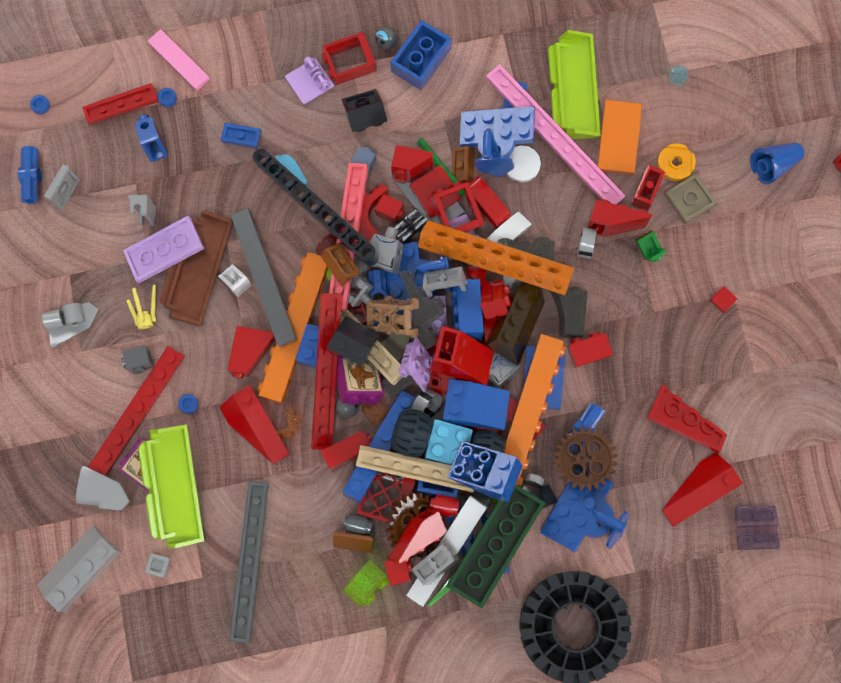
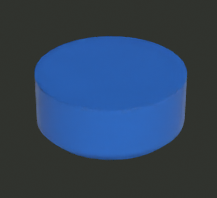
(167, 97)
(40, 104)
(188, 404)

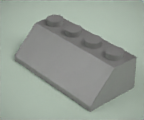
(78, 569)

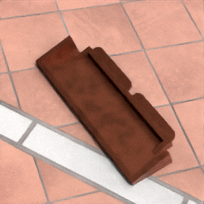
(192, 279)

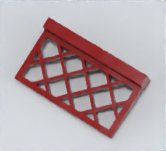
(407, 487)

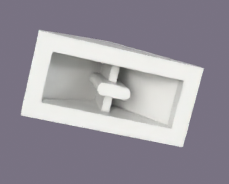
(235, 280)

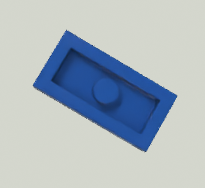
(241, 135)

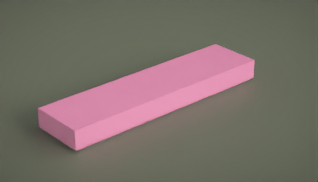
(179, 60)

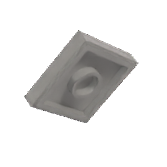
(62, 187)

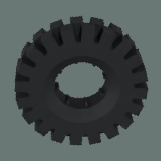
(611, 627)

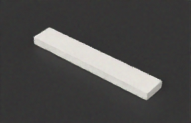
(455, 539)

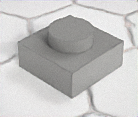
(157, 565)

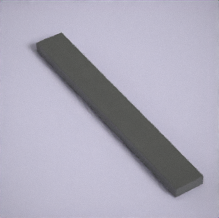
(264, 278)
(249, 562)

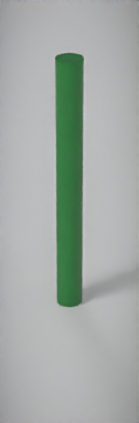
(422, 143)

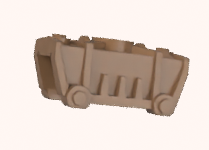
(391, 306)

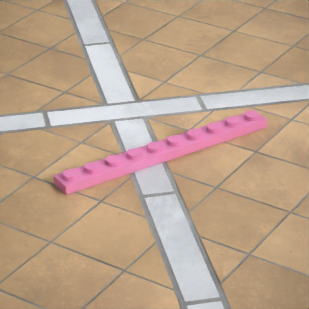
(556, 137)

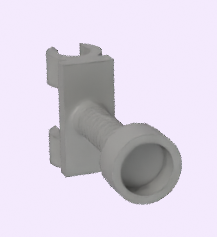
(366, 287)

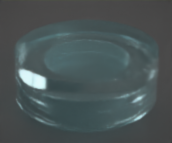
(678, 75)

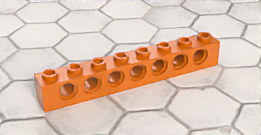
(495, 257)

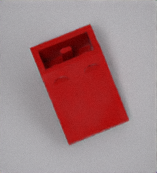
(616, 219)
(461, 357)

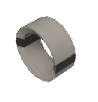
(586, 243)
(428, 402)

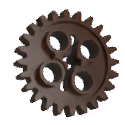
(567, 460)
(408, 509)

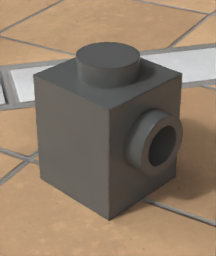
(137, 359)

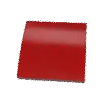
(426, 185)

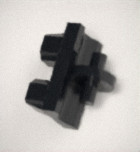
(410, 226)

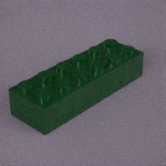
(495, 546)

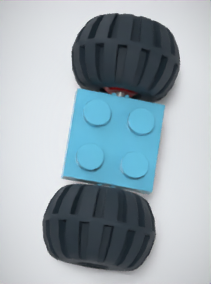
(413, 433)

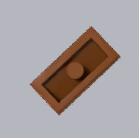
(463, 163)
(340, 263)
(353, 542)

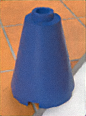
(775, 160)

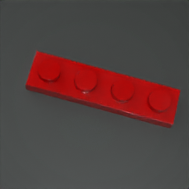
(120, 104)

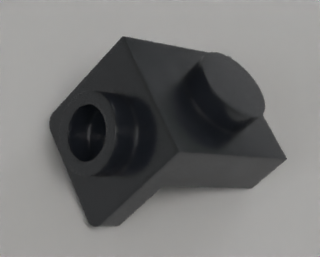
(546, 495)

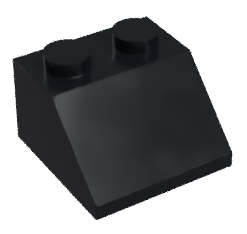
(364, 110)
(353, 342)

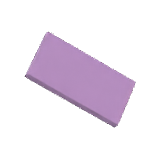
(163, 249)

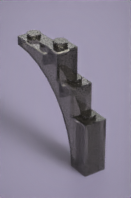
(572, 305)
(428, 311)

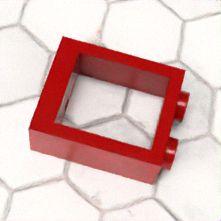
(344, 45)
(458, 186)

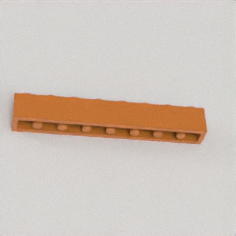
(301, 312)
(533, 398)

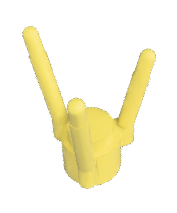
(143, 319)

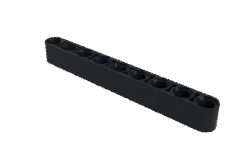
(320, 212)

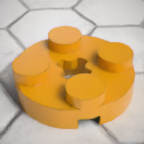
(680, 152)

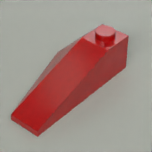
(248, 417)
(705, 485)

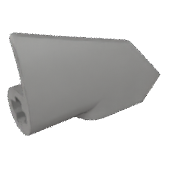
(68, 321)
(100, 491)

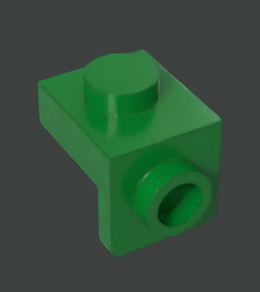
(650, 247)

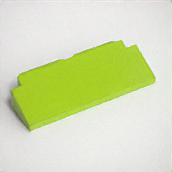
(575, 85)
(172, 487)

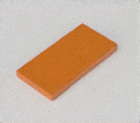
(619, 137)

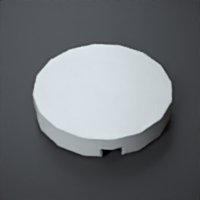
(526, 164)

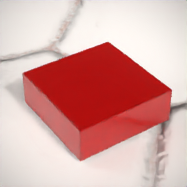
(723, 299)

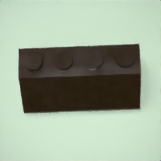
(514, 330)

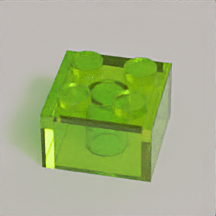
(366, 583)

